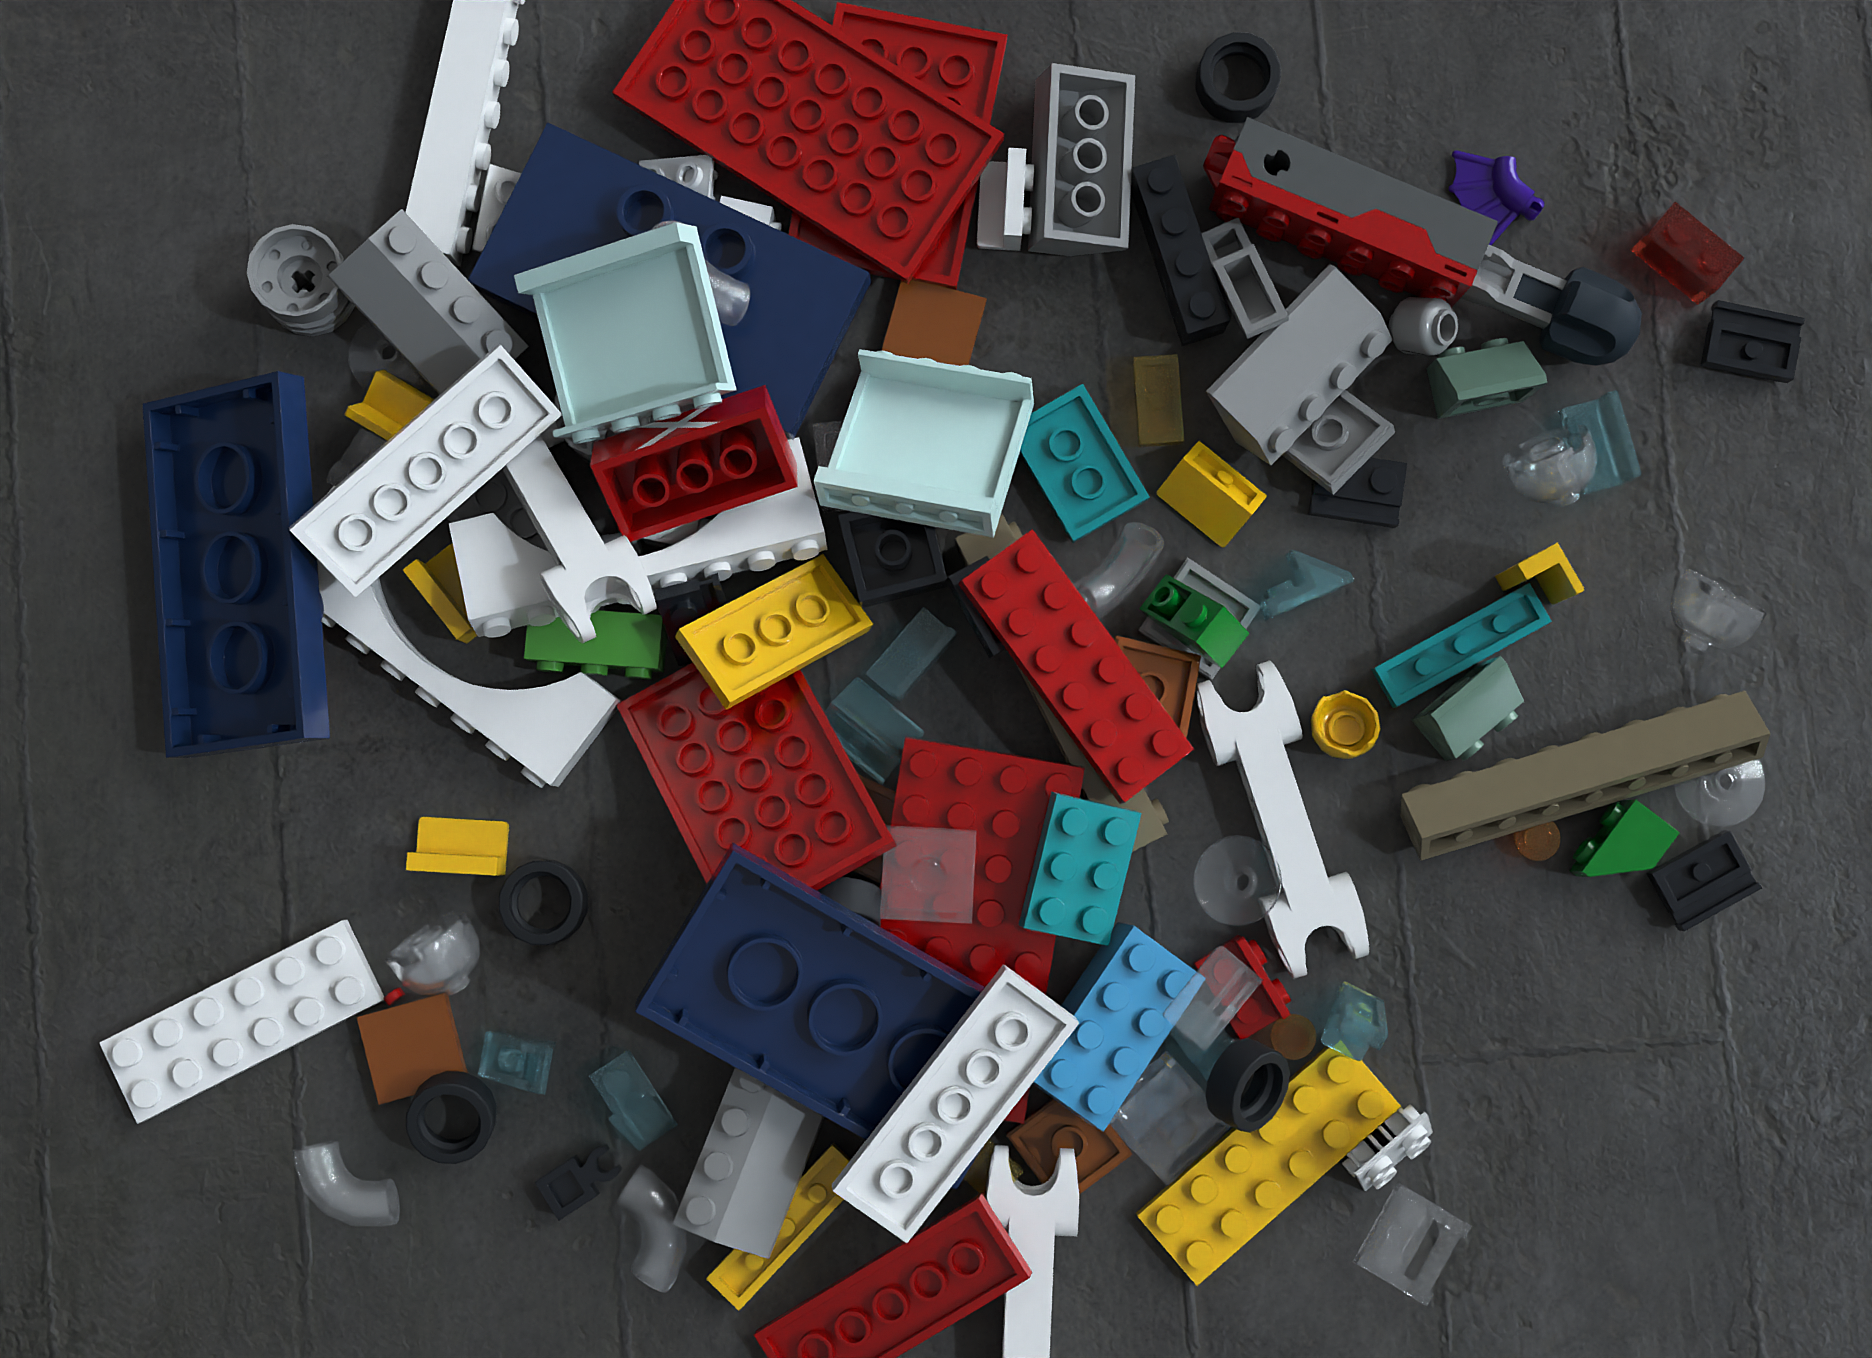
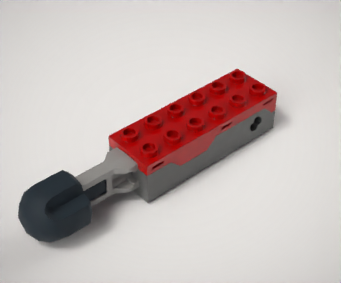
(1409, 240)

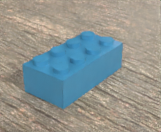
(1119, 1024)

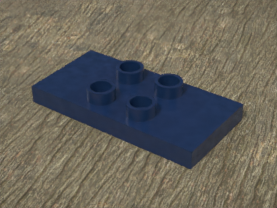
(588, 197)
(229, 575)
(804, 993)

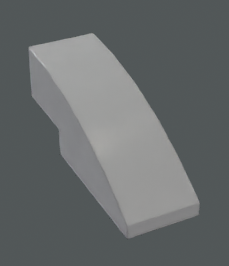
(1243, 279)

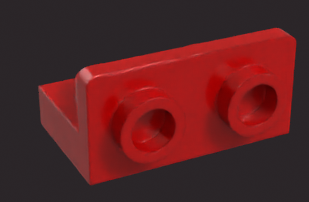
(1268, 999)

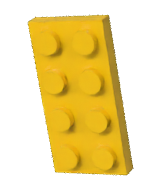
(773, 631)

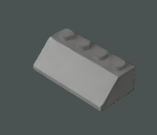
(1081, 161)
(422, 303)
(1299, 366)
(749, 1167)

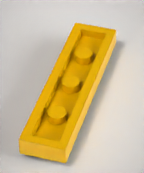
(744, 1273)

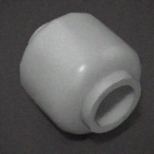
(1423, 326)

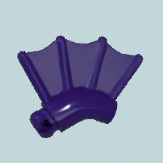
(1493, 190)

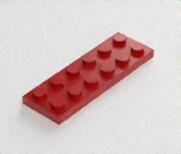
(1076, 666)
(904, 1291)

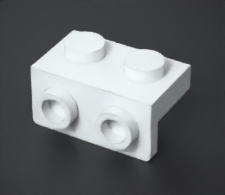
(1001, 202)

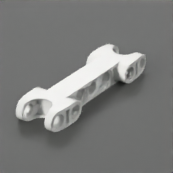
(585, 565)
(1257, 744)
(1032, 1221)

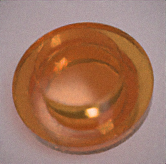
(1538, 841)
(1293, 1036)

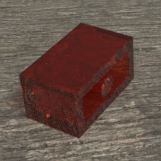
(1687, 253)

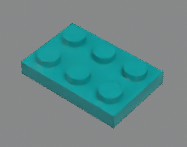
(1079, 464)
(1079, 869)

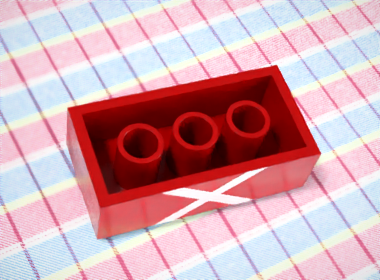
(694, 464)

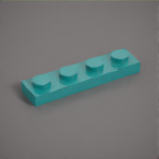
(1461, 645)

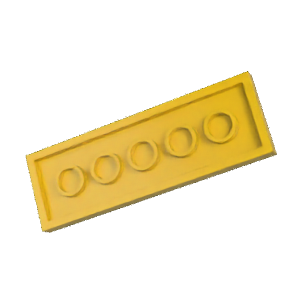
(1259, 1173)

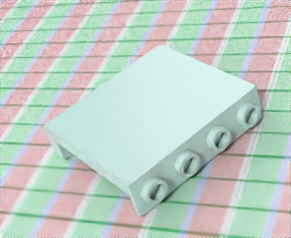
(630, 331)
(928, 443)

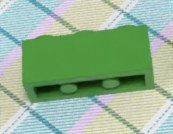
(621, 642)

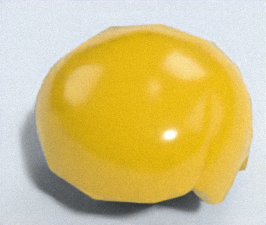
(1345, 725)

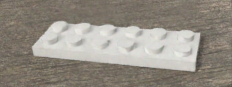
(426, 471)
(242, 1021)
(955, 1104)

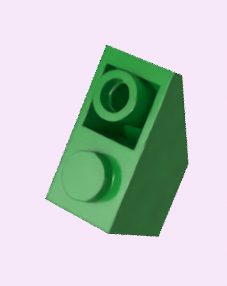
(1195, 620)
(1627, 841)

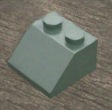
(1484, 377)
(1470, 709)

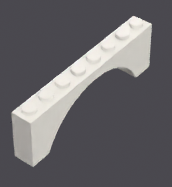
(503, 570)
(537, 726)

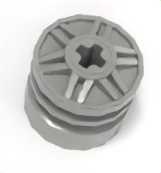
(287, 261)

